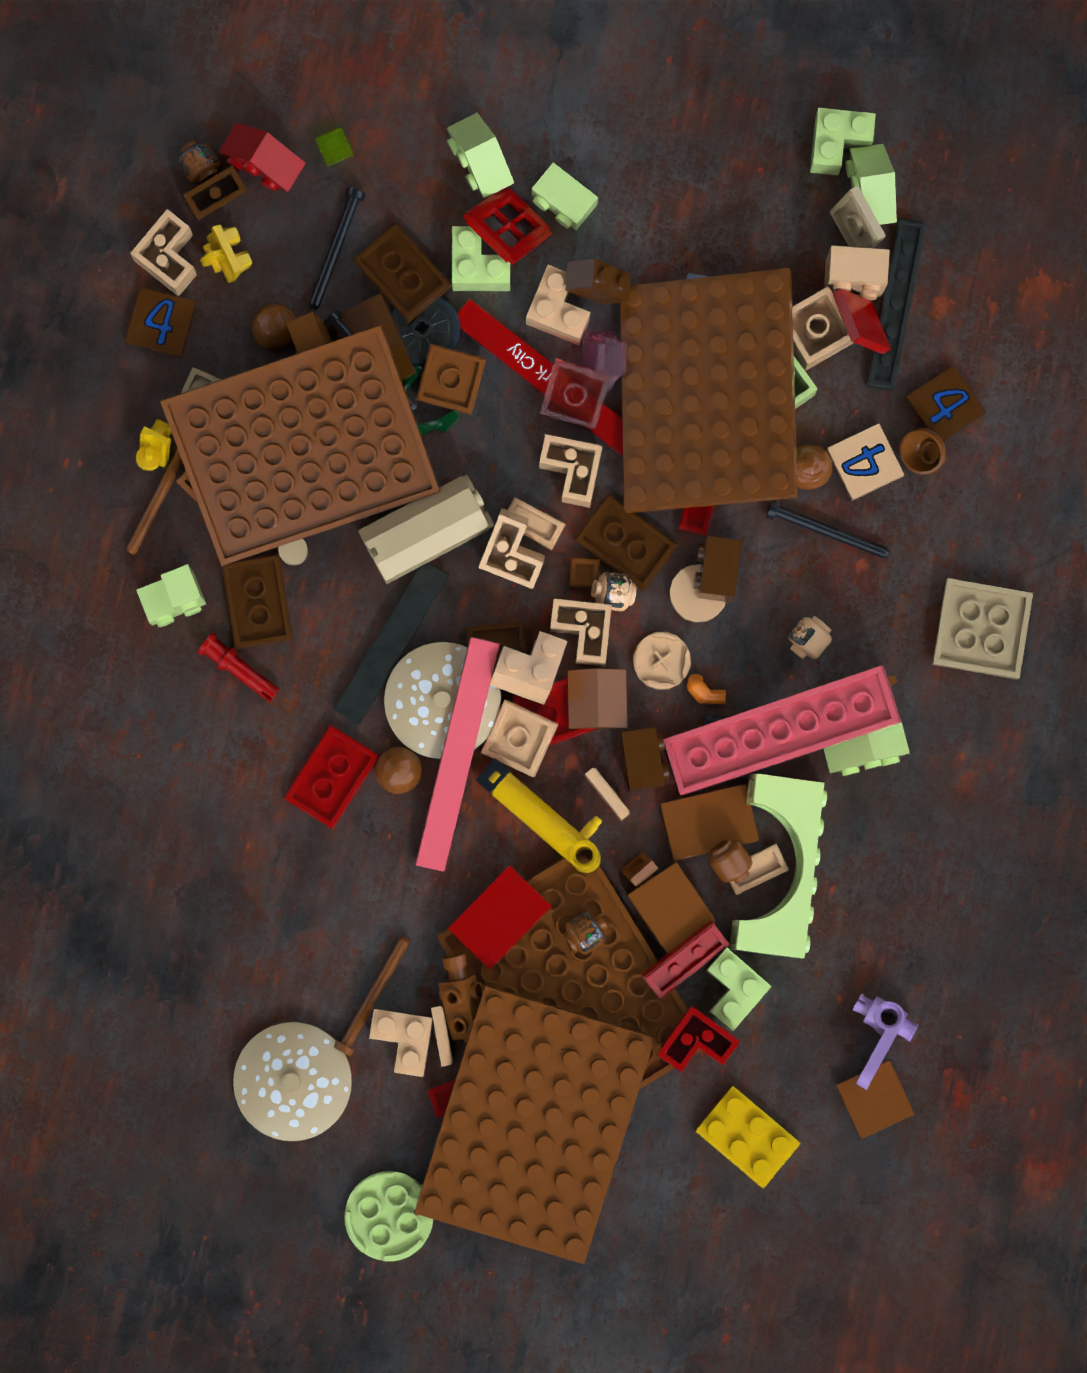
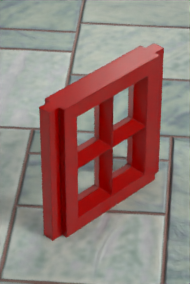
(525, 243)

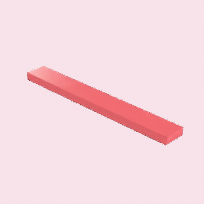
(457, 754)

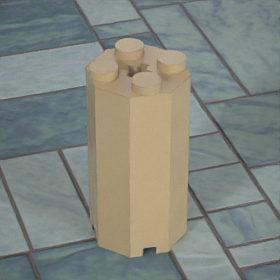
(426, 529)

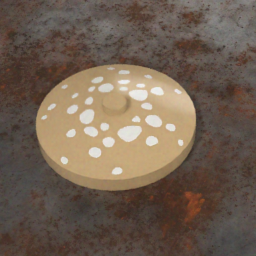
(423, 696)
(292, 1081)

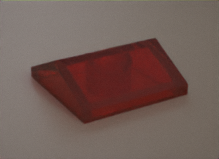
(575, 394)

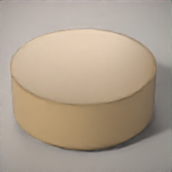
(294, 552)

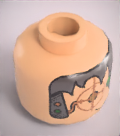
(614, 590)
(810, 637)

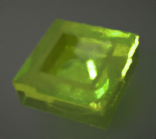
(334, 147)

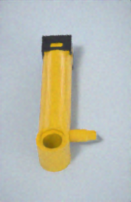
(541, 817)

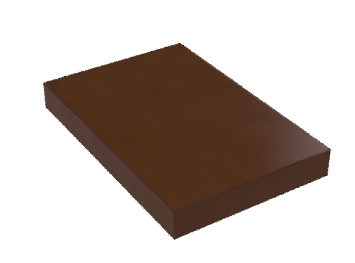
(402, 273)
(374, 313)
(626, 542)
(257, 602)

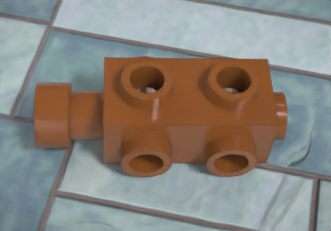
(459, 996)

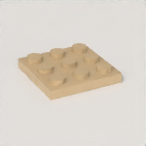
(982, 628)

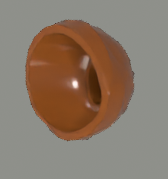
(270, 326)
(923, 451)
(813, 466)
(398, 770)

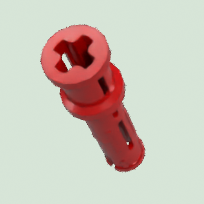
(228, 660)

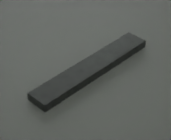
(897, 302)
(391, 643)

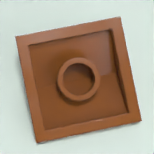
(597, 699)

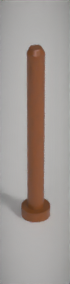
(155, 503)
(372, 997)

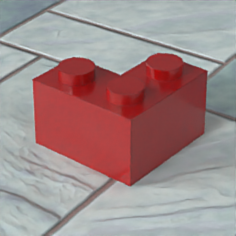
(262, 156)
(694, 1033)

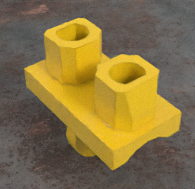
(221, 255)
(154, 446)

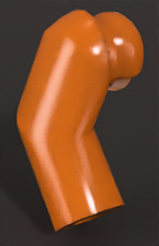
(702, 693)

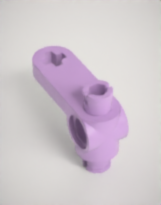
(872, 1011)

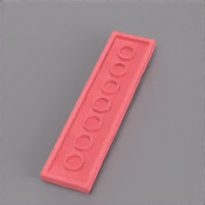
(782, 730)

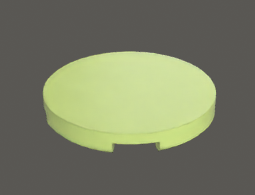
(383, 1217)

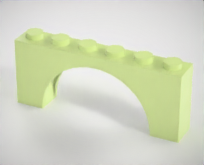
(798, 809)

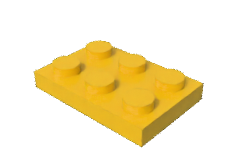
(747, 1137)

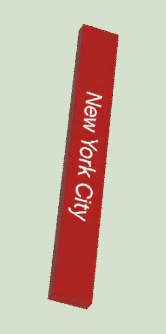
(528, 364)

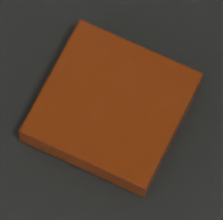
(451, 379)
(879, 1105)

